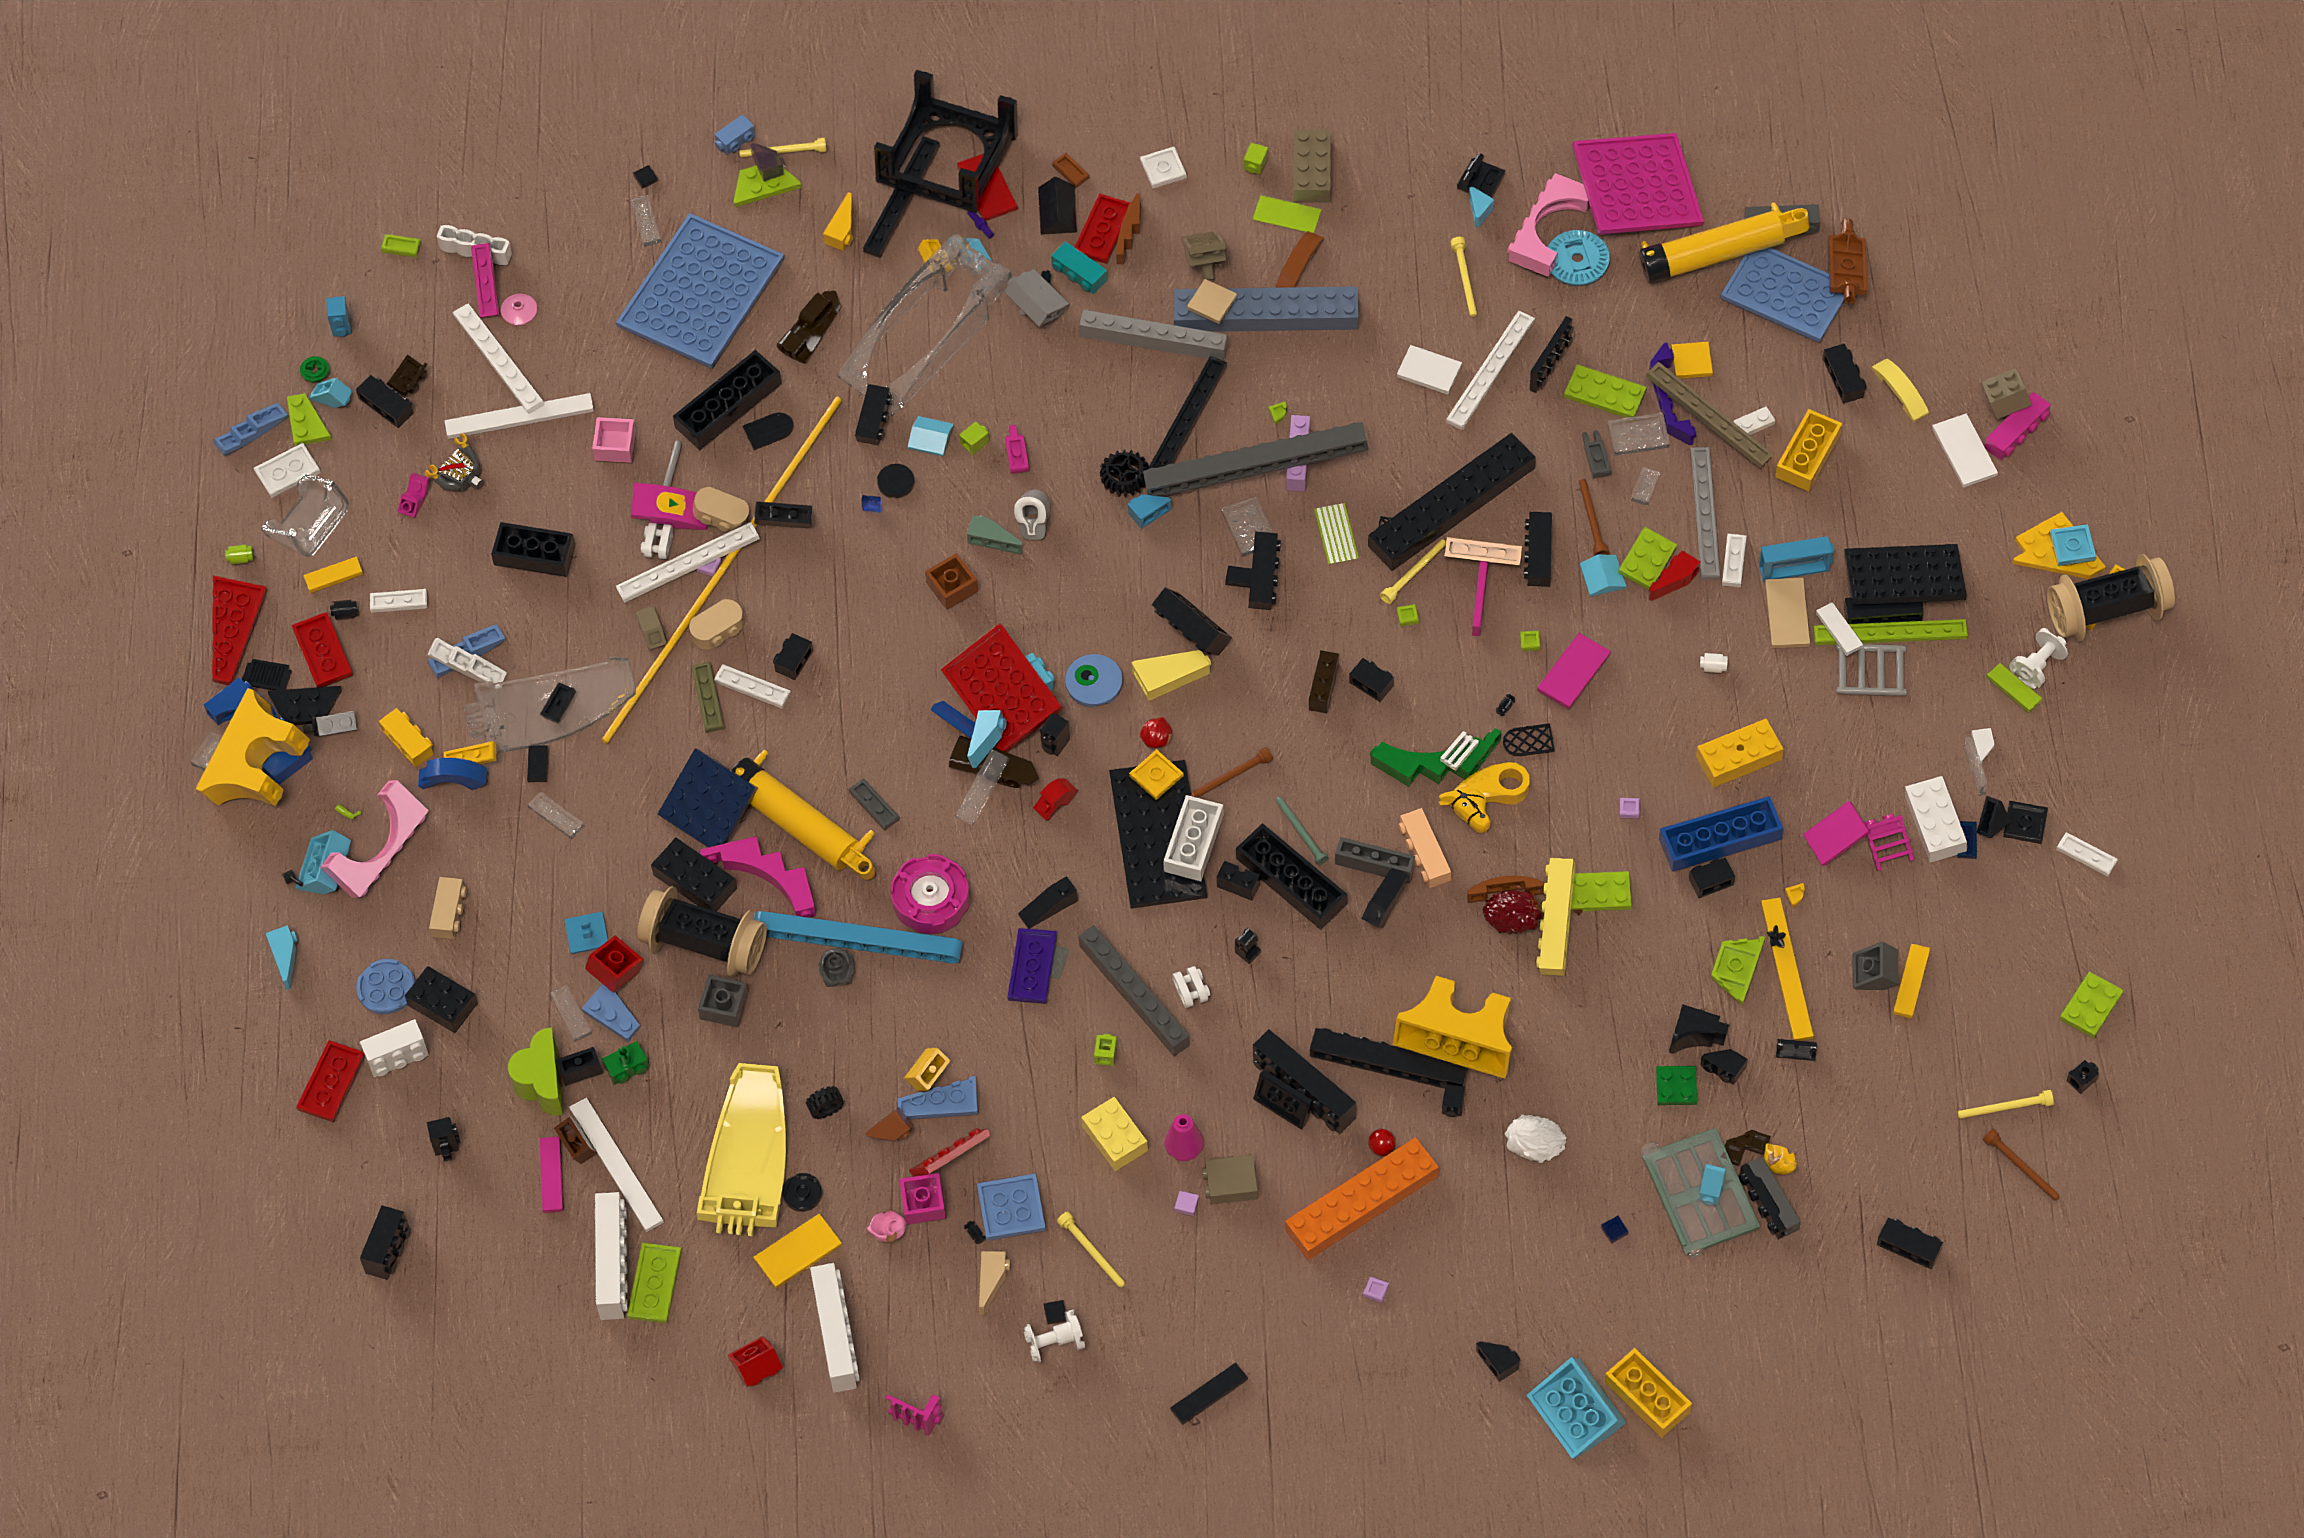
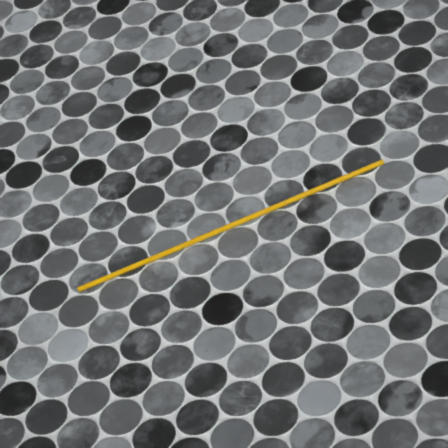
(717, 576)

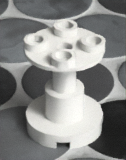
(2031, 668)
(1061, 1334)

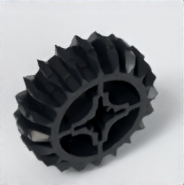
(1120, 465)

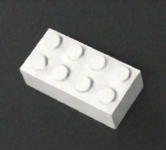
(1935, 819)
(1193, 838)

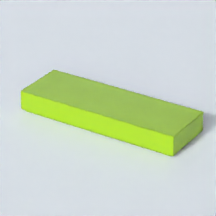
(2014, 688)

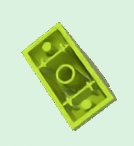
(536, 1072)

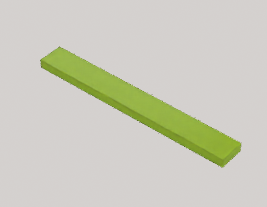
(1899, 631)

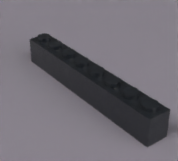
(1385, 1059)

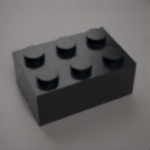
(441, 999)
(385, 1242)

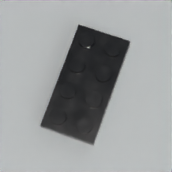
(1553, 352)

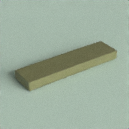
(707, 697)

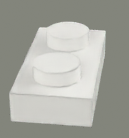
(1756, 421)

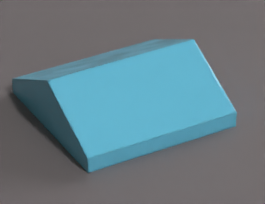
(930, 435)
(1602, 574)

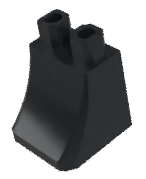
(1697, 1029)

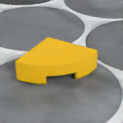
(1795, 894)

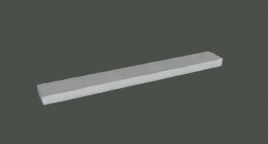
(1705, 513)

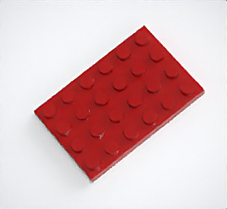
(1000, 677)

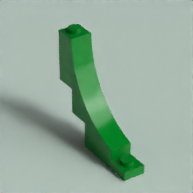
(1407, 765)

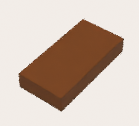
(1070, 170)

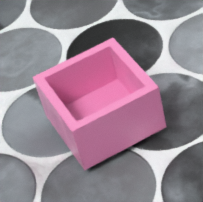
(614, 439)

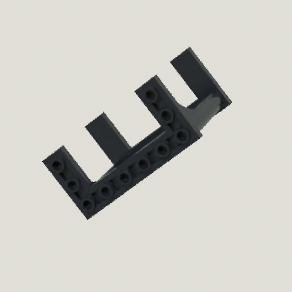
(971, 184)

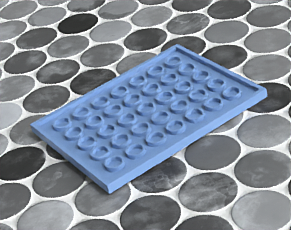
(700, 290)

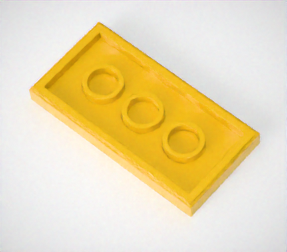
(797, 1251)

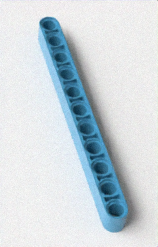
(861, 937)

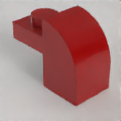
(1053, 795)

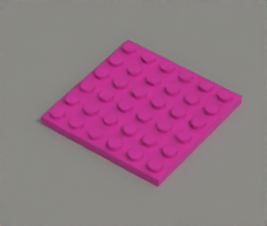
(1637, 183)

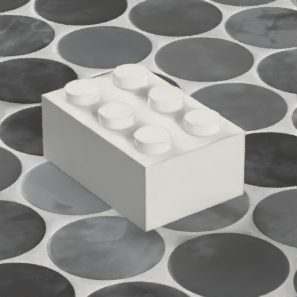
(394, 1048)

